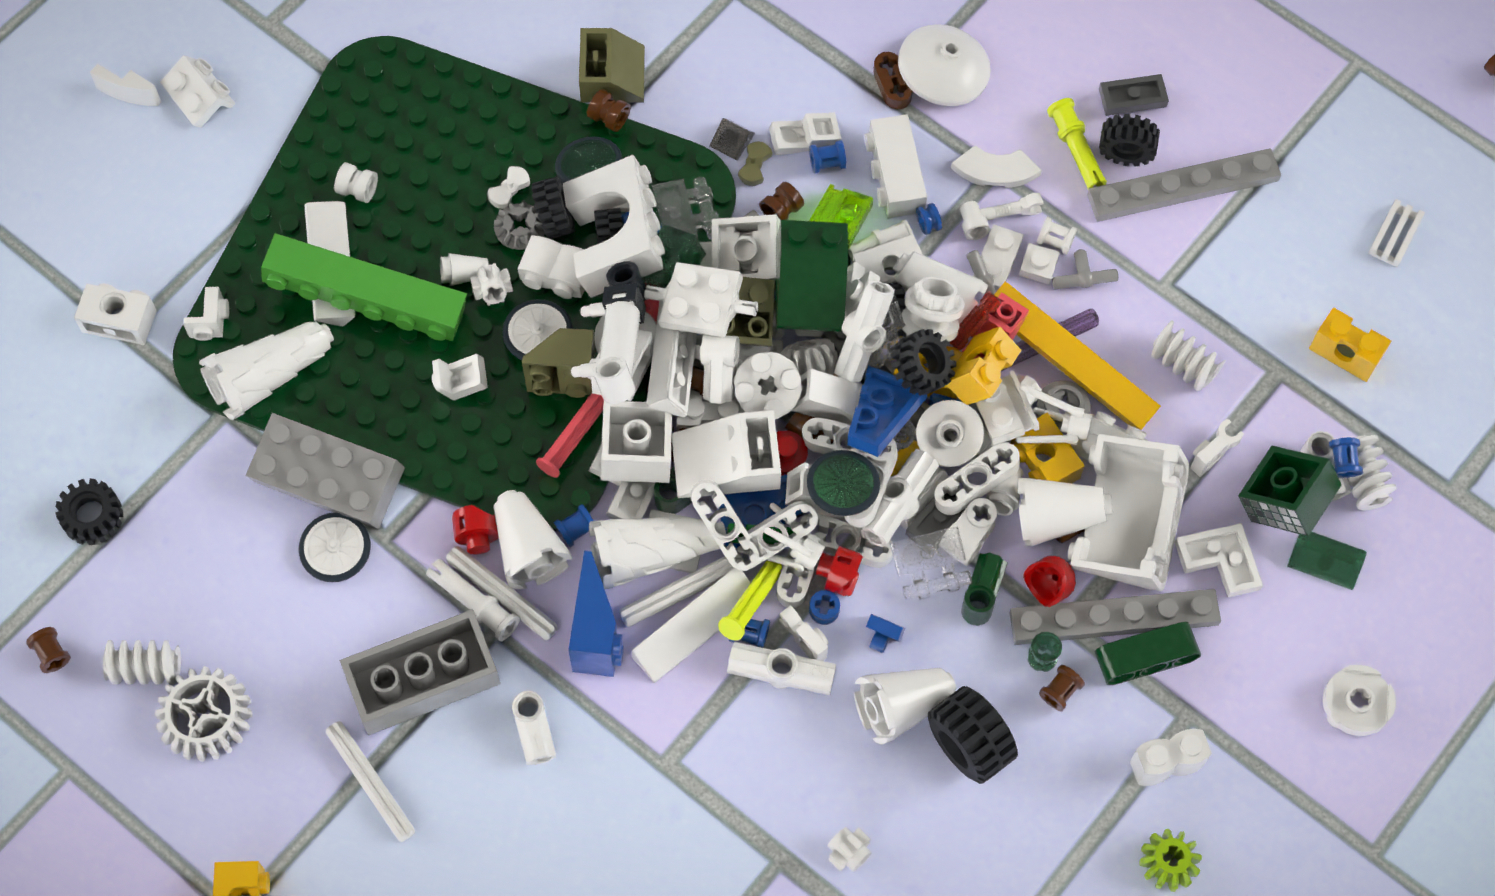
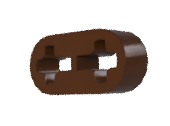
(886, 82)

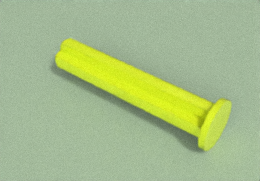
(734, 624)

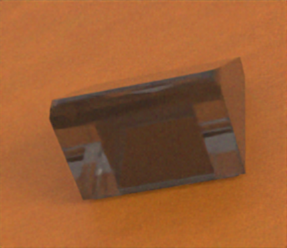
(731, 138)

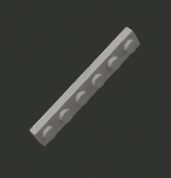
(1183, 184)
(1115, 615)

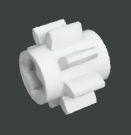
(491, 284)
(849, 849)

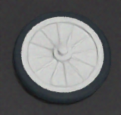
(531, 324)
(334, 547)

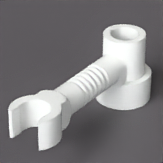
(976, 220)

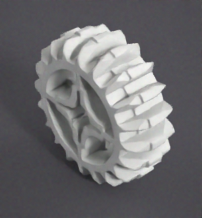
(210, 687)

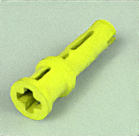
(1072, 132)

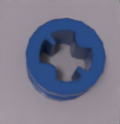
(929, 218)
(832, 614)

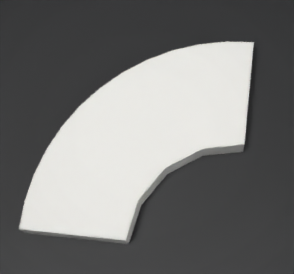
(996, 170)

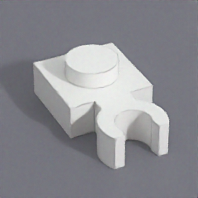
(810, 640)

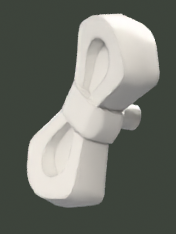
(502, 195)

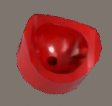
(791, 451)
(478, 531)
(840, 570)
(1050, 580)

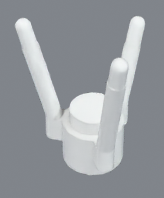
(1074, 421)
(805, 551)

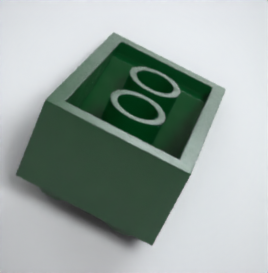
(811, 275)

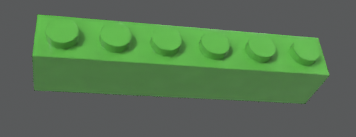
(363, 287)

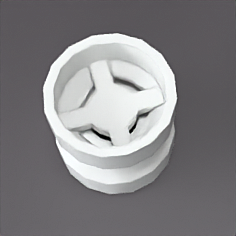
(356, 182)

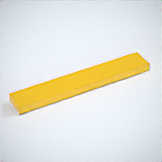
(1082, 364)

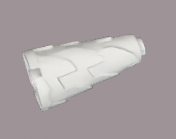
(254, 370)
(645, 546)

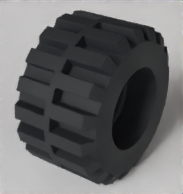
(972, 734)

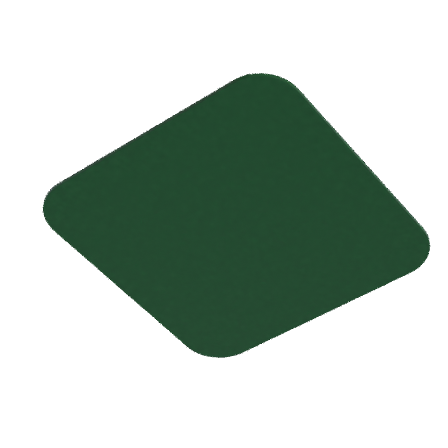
(438, 142)

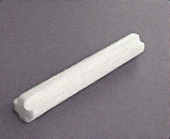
(676, 591)
(504, 593)
(370, 781)

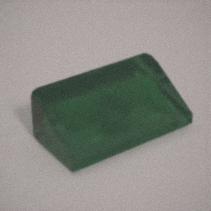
(1327, 559)

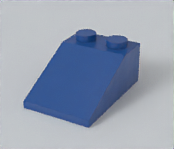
(594, 638)

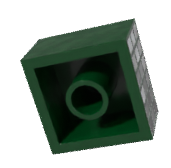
(1290, 490)

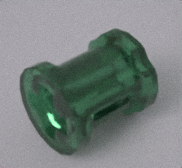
(1044, 641)

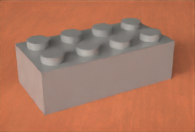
(325, 471)
(420, 672)

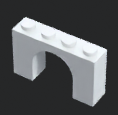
(623, 187)
(825, 398)

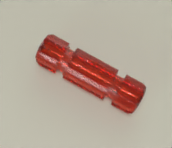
(975, 320)

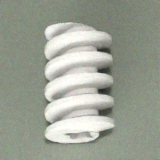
(1186, 357)
(1370, 486)
(141, 663)

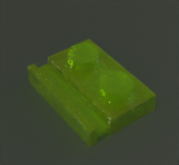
(843, 207)

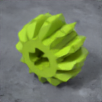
(1178, 849)

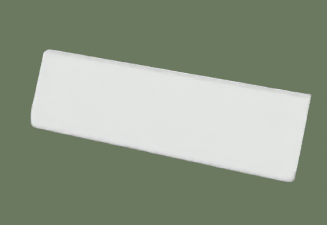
(328, 229)
(671, 370)
(689, 627)

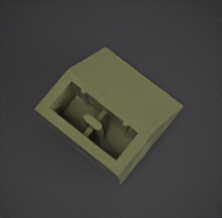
(611, 63)
(755, 329)
(550, 363)

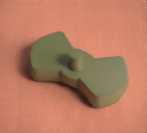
(757, 153)

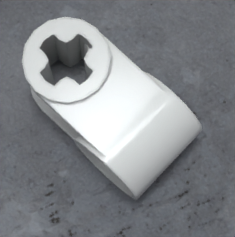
(973, 532)

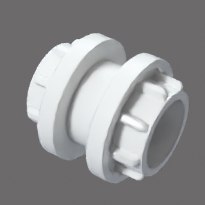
(933, 305)

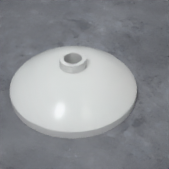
(944, 76)

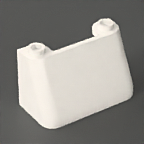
(1147, 502)

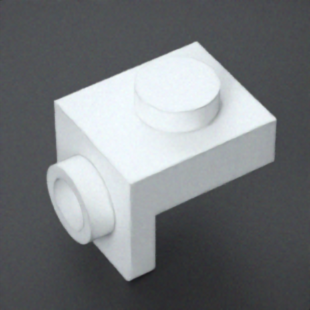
(212, 322)
(459, 377)

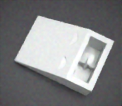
(731, 451)

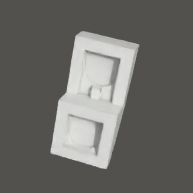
(130, 88)
(798, 135)

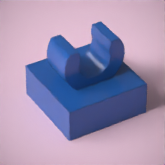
(884, 631)

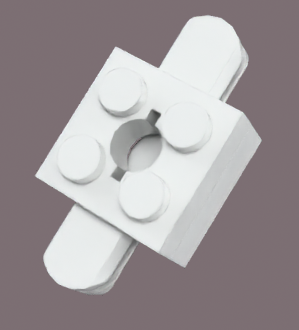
(744, 246)

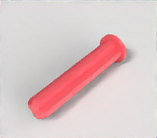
(571, 436)

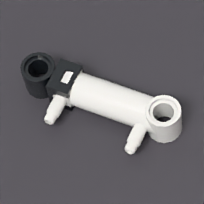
(623, 312)

